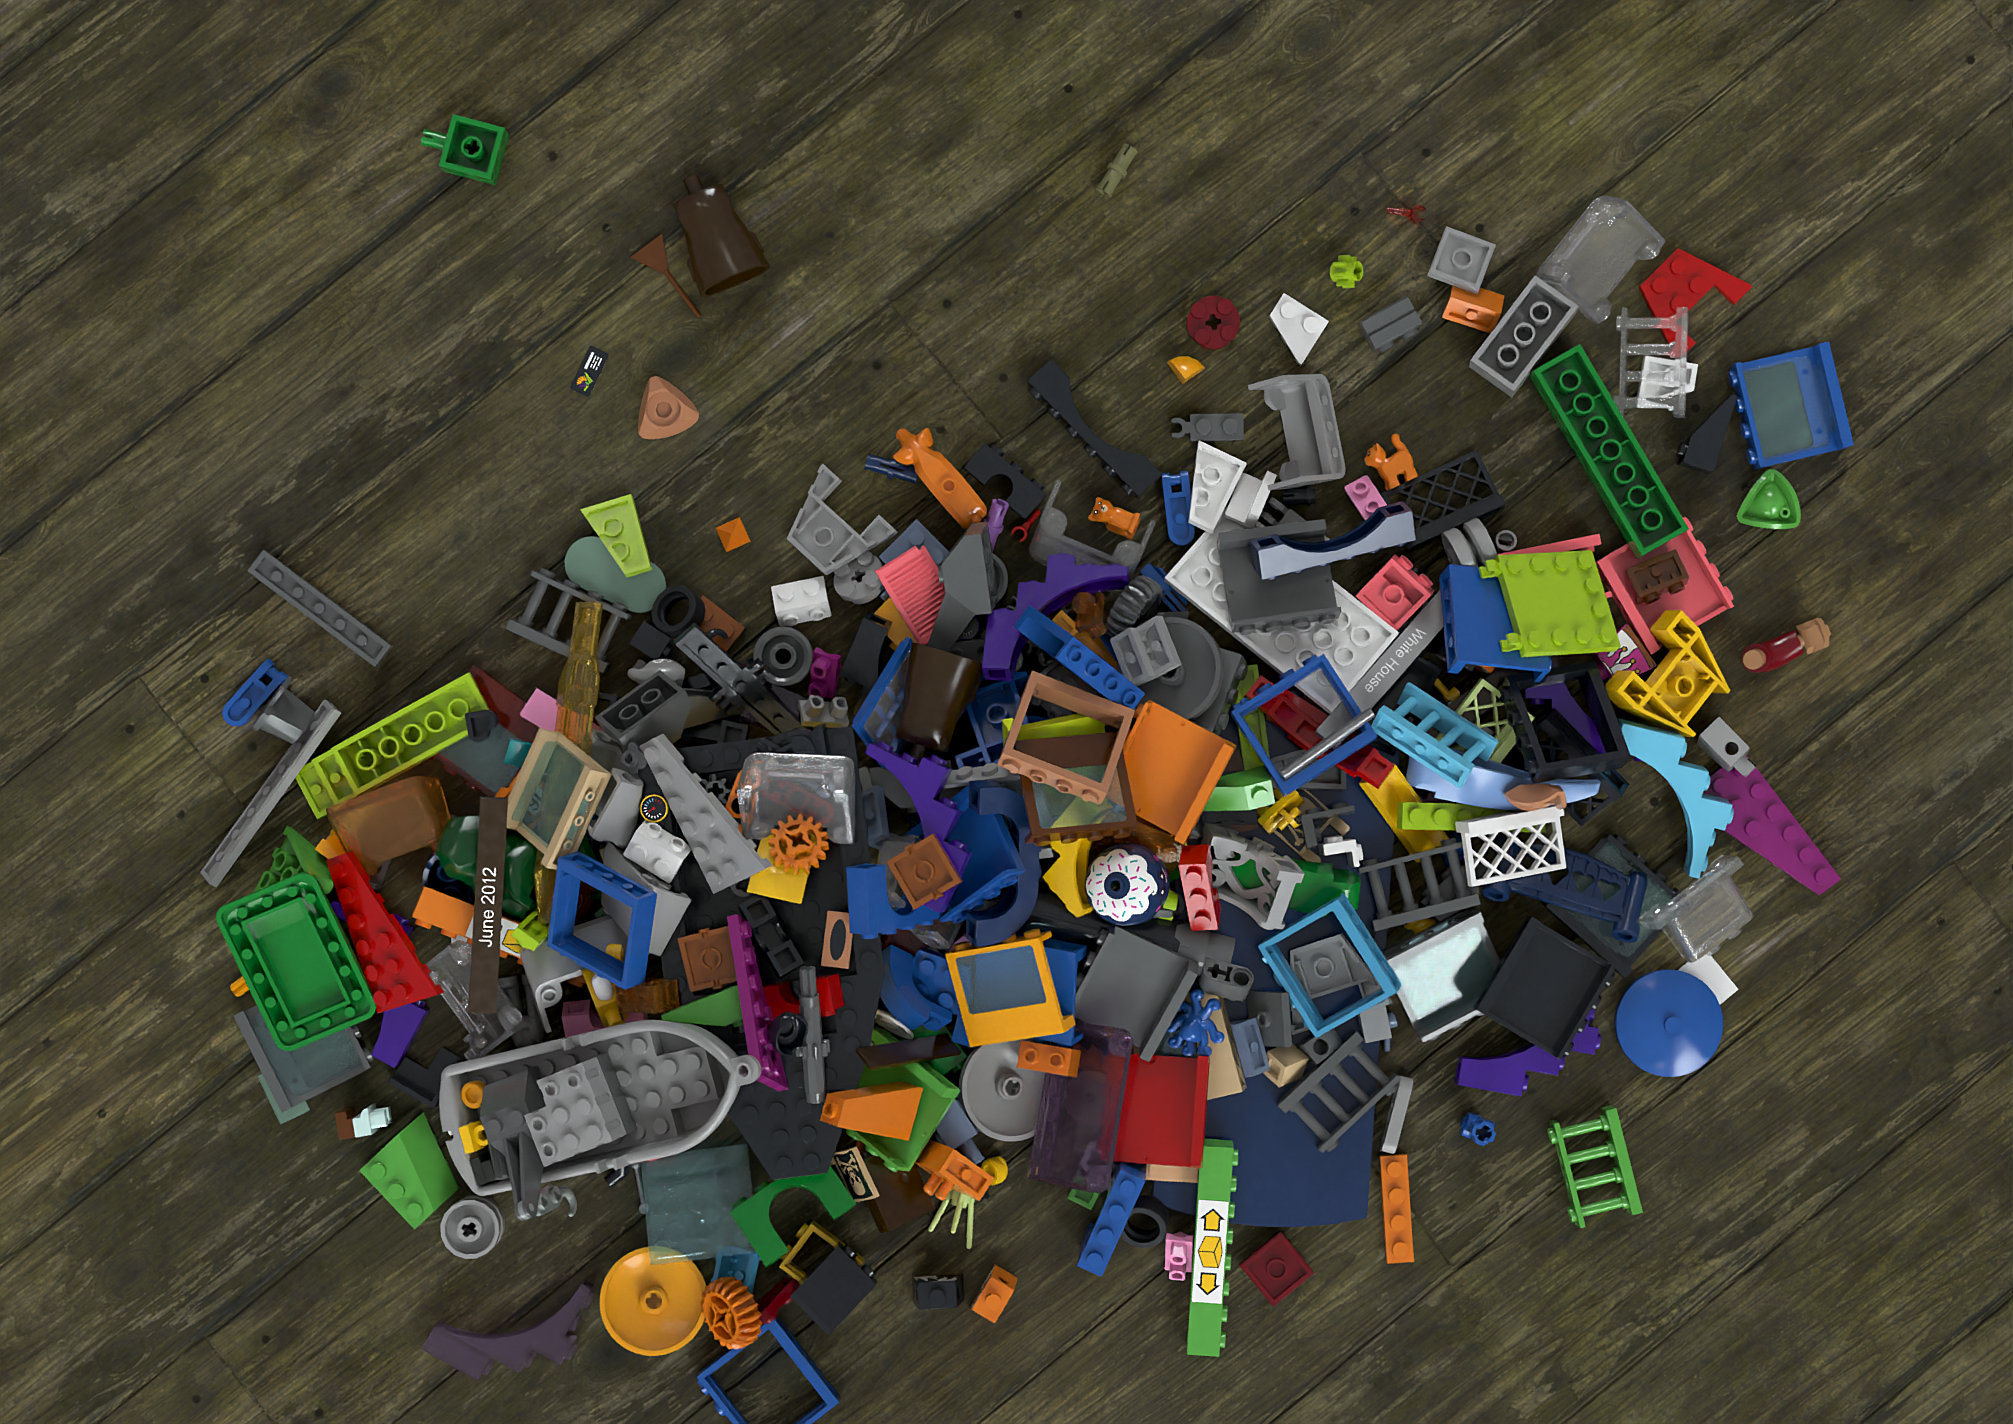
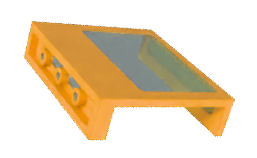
(1006, 990)

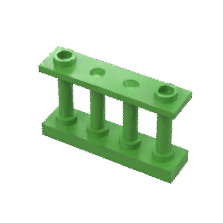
(1615, 1148)

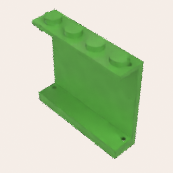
(934, 1103)

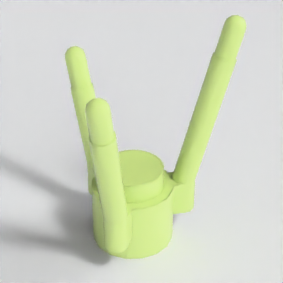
(960, 1201)

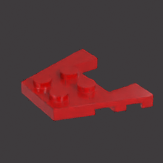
(1682, 283)

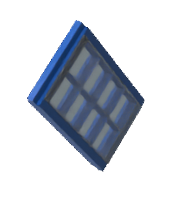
(883, 707)

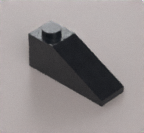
(1704, 444)

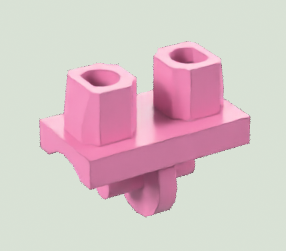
(1178, 1255)

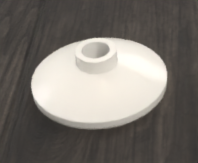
(890, 1023)

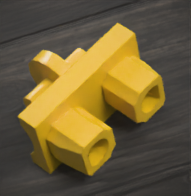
(1281, 812)

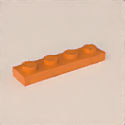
(1396, 1208)

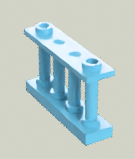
(1425, 748)

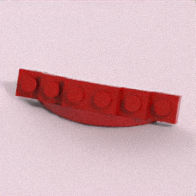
(1302, 720)

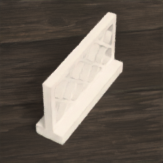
(1502, 823)

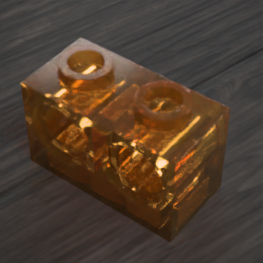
(648, 997)

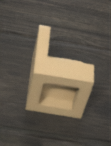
(1285, 1065)

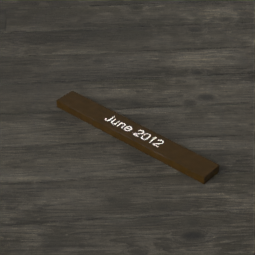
(488, 904)

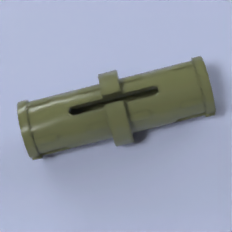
(1116, 170)

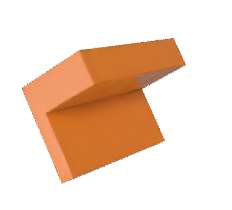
(1474, 310)

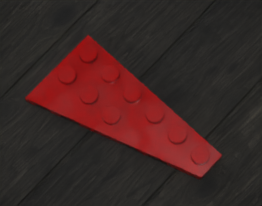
(379, 939)

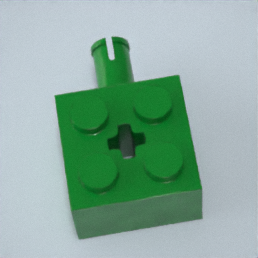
(466, 135)

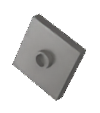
(1461, 260)

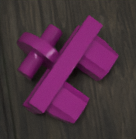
(824, 674)

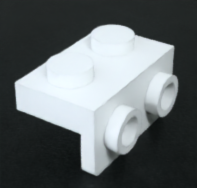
(801, 601)
(1337, 844)
(657, 850)

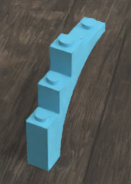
(1701, 811)

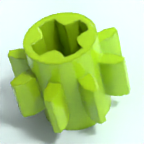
(1346, 271)

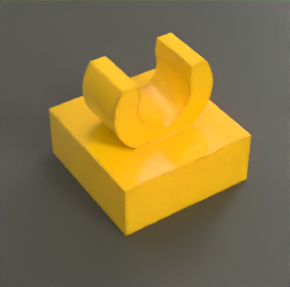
(473, 1136)

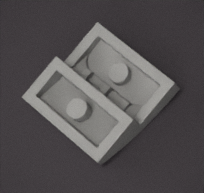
(1145, 651)

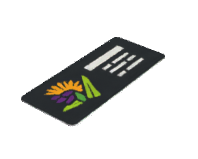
(589, 371)

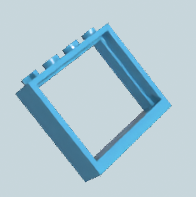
(1365, 945)

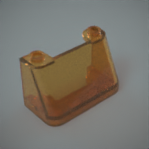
(391, 820)

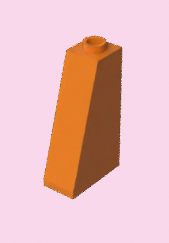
(875, 1109)

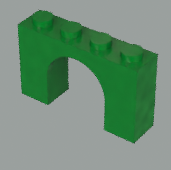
(753, 1213)

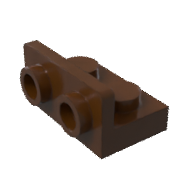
(1658, 577)

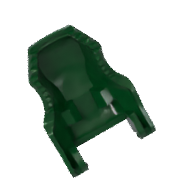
(458, 858)

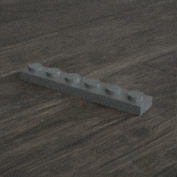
(320, 608)

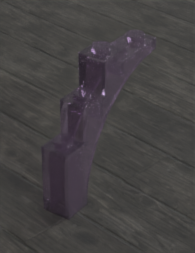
(473, 1351)

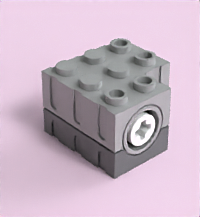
(580, 1110)

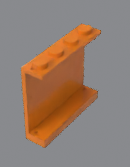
(1172, 768)

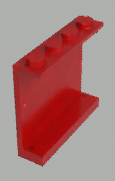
(1164, 1112)

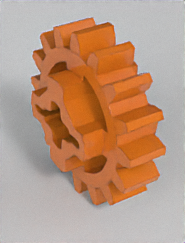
(794, 854)

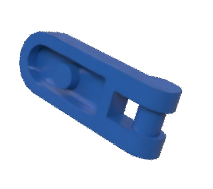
(1177, 508)
(253, 695)

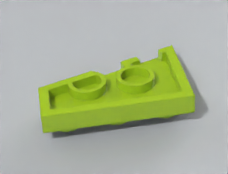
(621, 533)

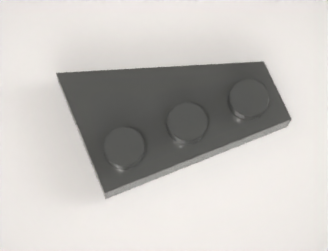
(1330, 780)

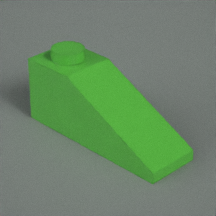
(1242, 791)
(715, 1009)

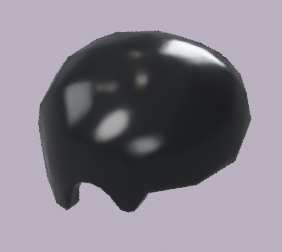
(787, 1033)

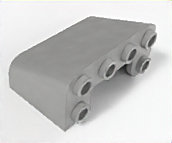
(622, 796)

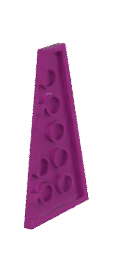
(1770, 829)
(754, 1006)

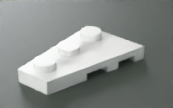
(1213, 485)

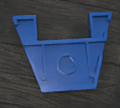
(934, 983)

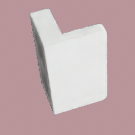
(1249, 499)

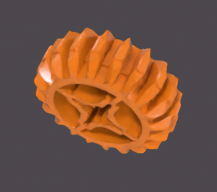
(731, 1312)

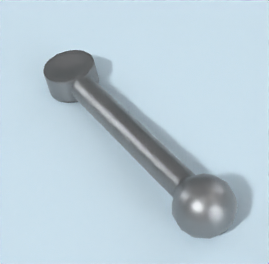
(636, 1166)

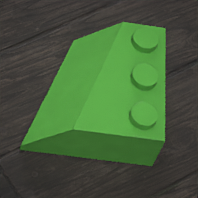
(295, 857)
(412, 1173)

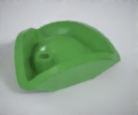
(1771, 503)

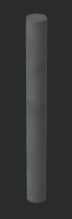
(1327, 743)

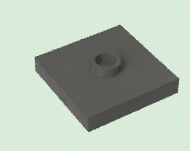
(1272, 1016)

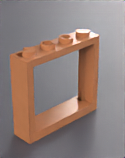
(1082, 703)

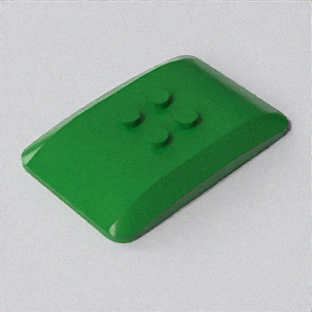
(296, 961)

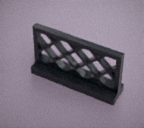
(1480, 509)
(1576, 746)

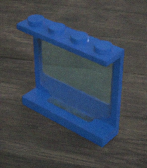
(1790, 406)

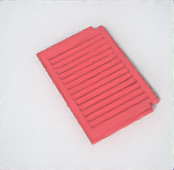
(915, 590)

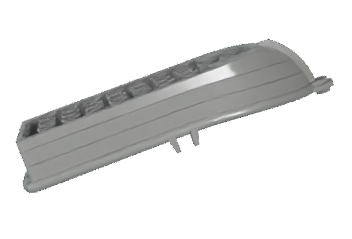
(670, 1072)

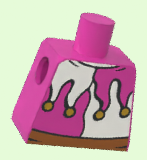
(1629, 657)

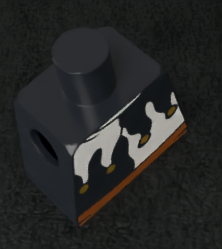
(938, 1291)

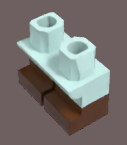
(357, 1125)

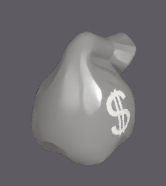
(642, 671)

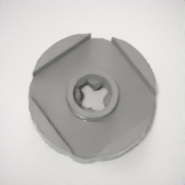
(847, 585)

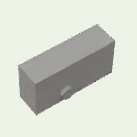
(1523, 336)

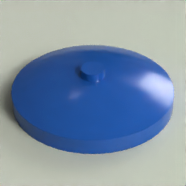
(1668, 1022)

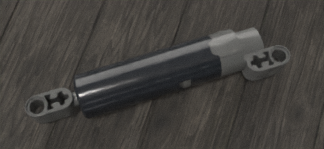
(1202, 946)

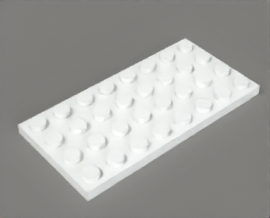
(1348, 643)

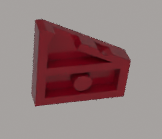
(774, 1299)

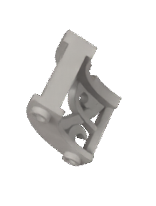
(1283, 873)

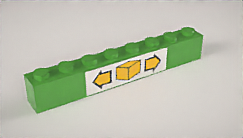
(1210, 1248)

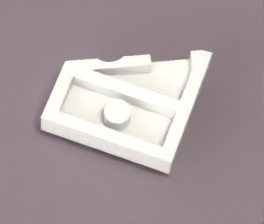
(1297, 326)
(1663, 389)

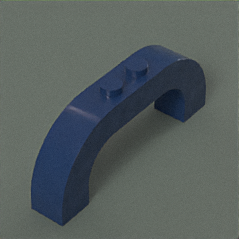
(1019, 899)

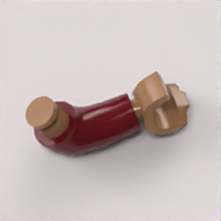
(1785, 648)

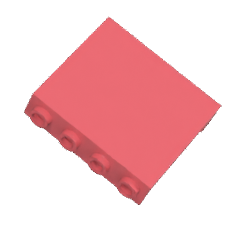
(1699, 600)

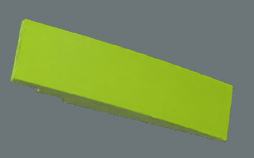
(390, 746)

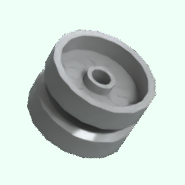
(1471, 547)
(458, 1234)

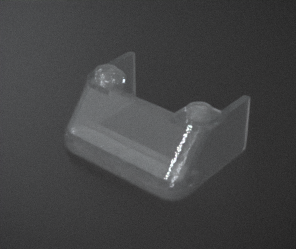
(1051, 541)

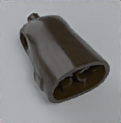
(717, 240)
(935, 697)

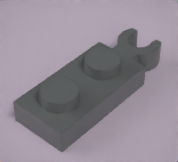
(1211, 427)

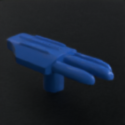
(1158, 575)

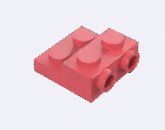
(1396, 591)

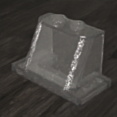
(1703, 912)

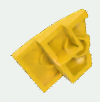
(774, 881)

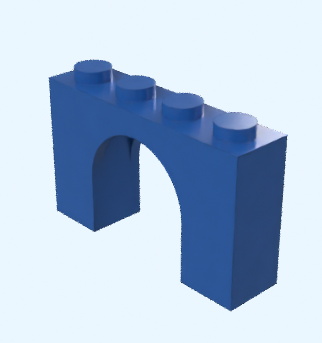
(870, 906)
(1103, 1236)

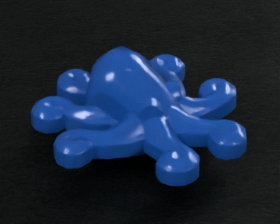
(1195, 1025)

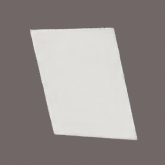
(1712, 975)

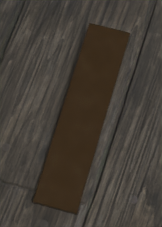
(907, 1051)

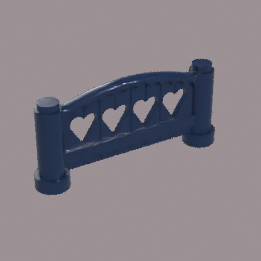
(1621, 909)

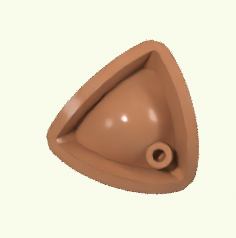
(664, 410)
(1536, 796)

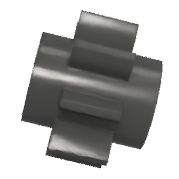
(719, 785)

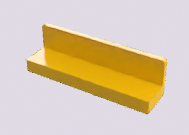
(1386, 800)

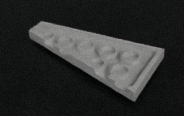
(704, 821)

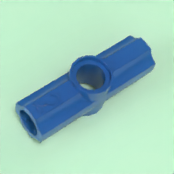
(1477, 1128)

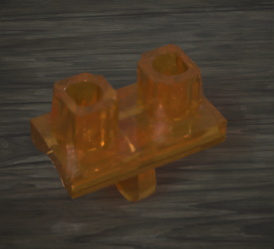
(1090, 613)

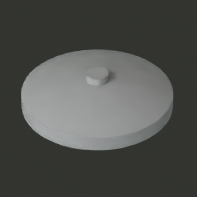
(998, 1095)

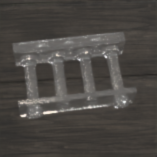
(1674, 376)

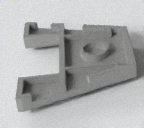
(827, 537)
(1329, 968)

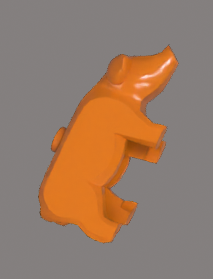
(940, 477)

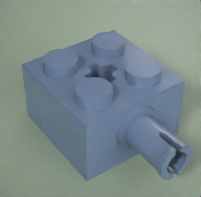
(914, 535)
(957, 1132)

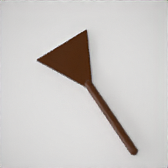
(654, 256)

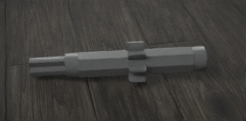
(814, 1045)

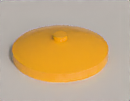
(652, 1306)

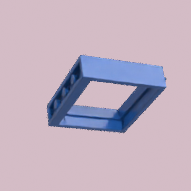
(1288, 680)
(578, 867)
(725, 1405)

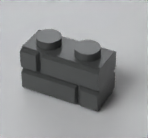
(1390, 324)

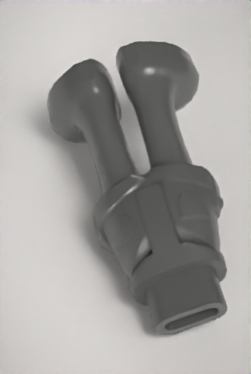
(532, 1030)

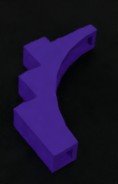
(1062, 583)
(1560, 699)
(937, 816)
(398, 1024)
(1507, 1071)

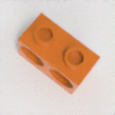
(1048, 1059)

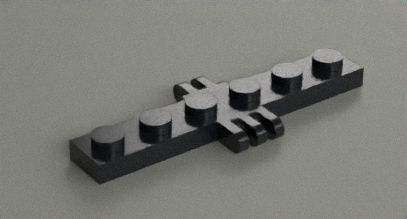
(737, 682)

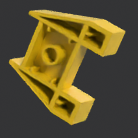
(1679, 681)

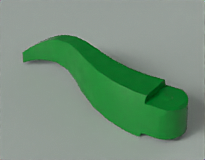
(1318, 886)

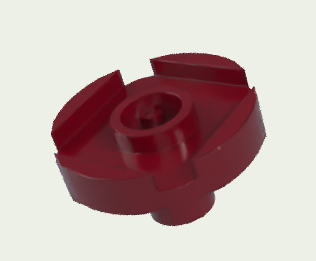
(1201, 312)

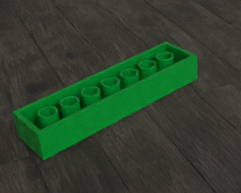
(1608, 451)

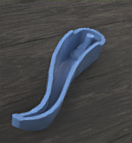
(1489, 783)

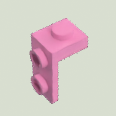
(1364, 496)

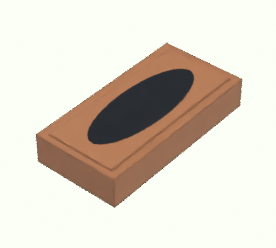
(837, 940)

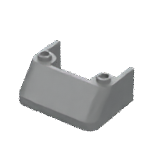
(1308, 429)
(548, 968)

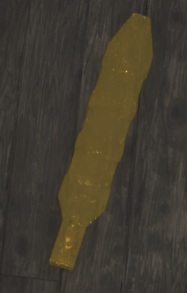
(574, 719)

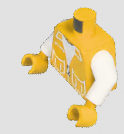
(604, 992)

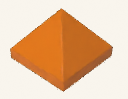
(733, 534)

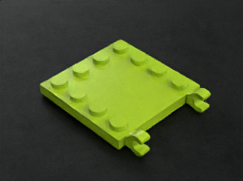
(1554, 603)

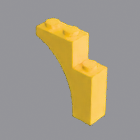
(1068, 875)

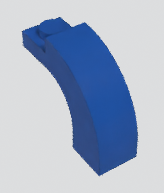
(903, 997)

